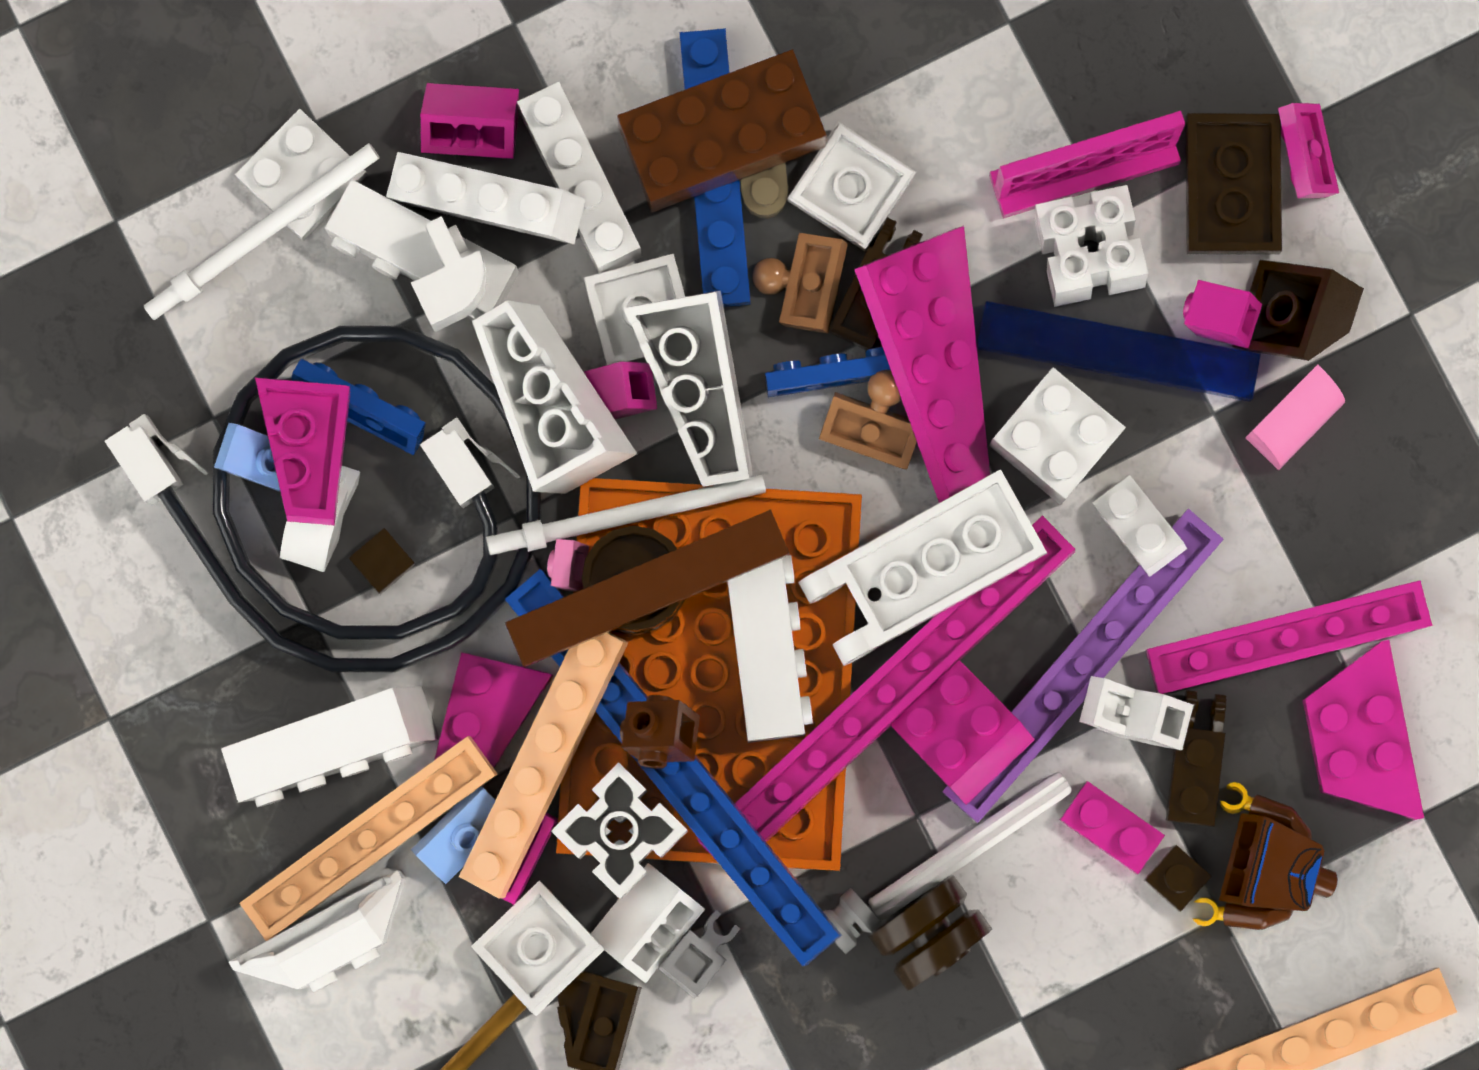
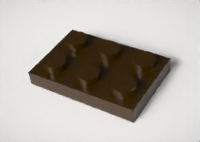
(1233, 183)

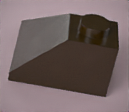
(1301, 309)

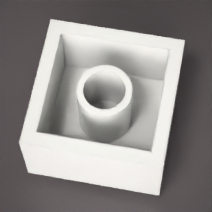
(1056, 436)

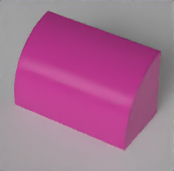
(469, 120)

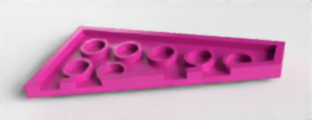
(929, 339)

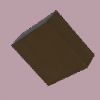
(382, 561)

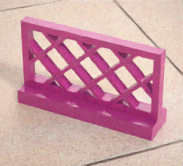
(1088, 164)

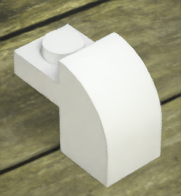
(456, 288)
(315, 543)
(1136, 714)

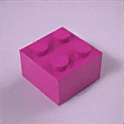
(962, 732)

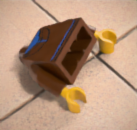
(1270, 866)

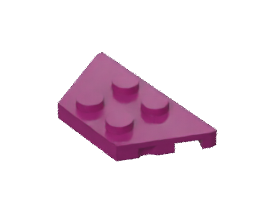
(1363, 736)

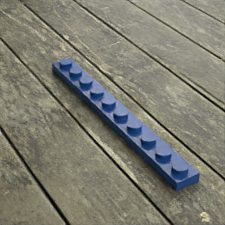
(710, 813)

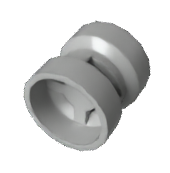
(851, 919)

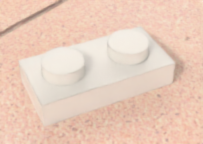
(1139, 525)

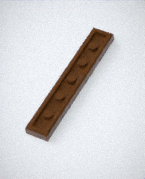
(647, 588)

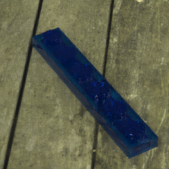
(1118, 351)

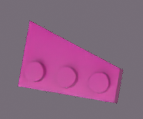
(307, 444)
(489, 704)

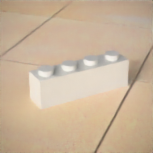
(577, 170)
(486, 197)
(402, 244)
(767, 654)

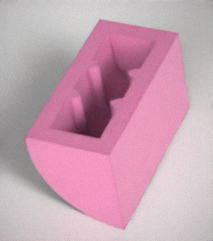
(1297, 417)

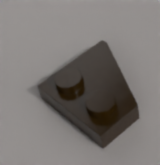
(596, 1020)

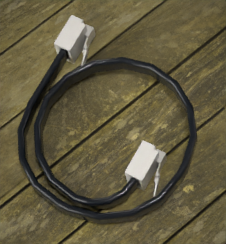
(157, 481)

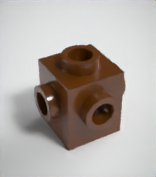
(660, 731)

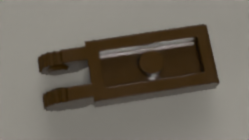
(853, 318)
(1198, 768)

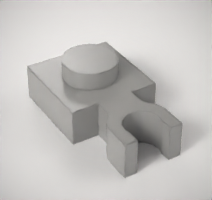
(695, 958)

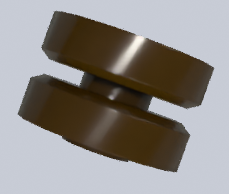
(622, 551)
(932, 935)

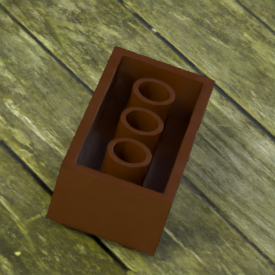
(722, 130)

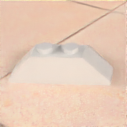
(328, 939)

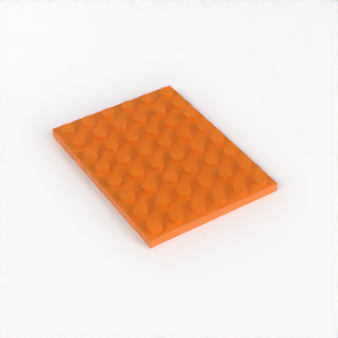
(698, 664)

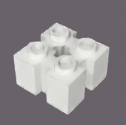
(1075, 270)
(620, 861)

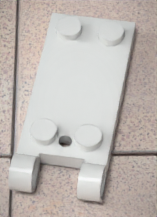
(930, 563)

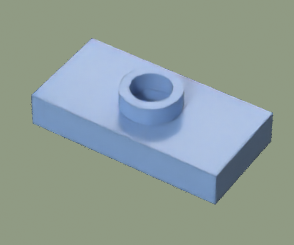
(247, 456)
(453, 837)

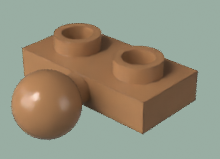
(809, 283)
(871, 427)

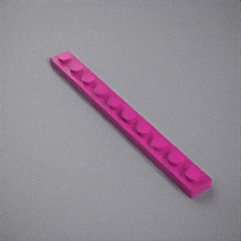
(892, 690)

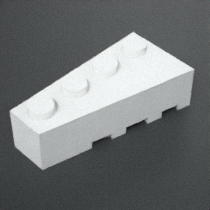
(696, 376)
(548, 400)
(330, 743)

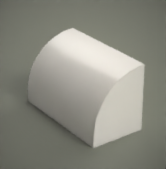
(647, 923)

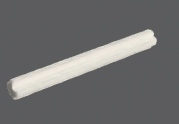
(969, 846)

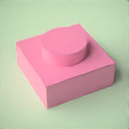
(567, 564)

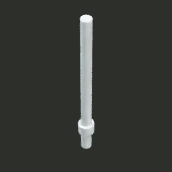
(189, 283)
(535, 534)

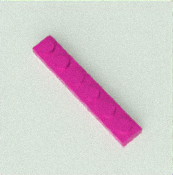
(1288, 637)

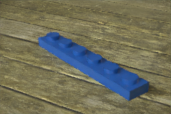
(718, 210)

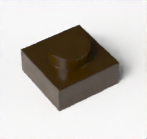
(1177, 878)

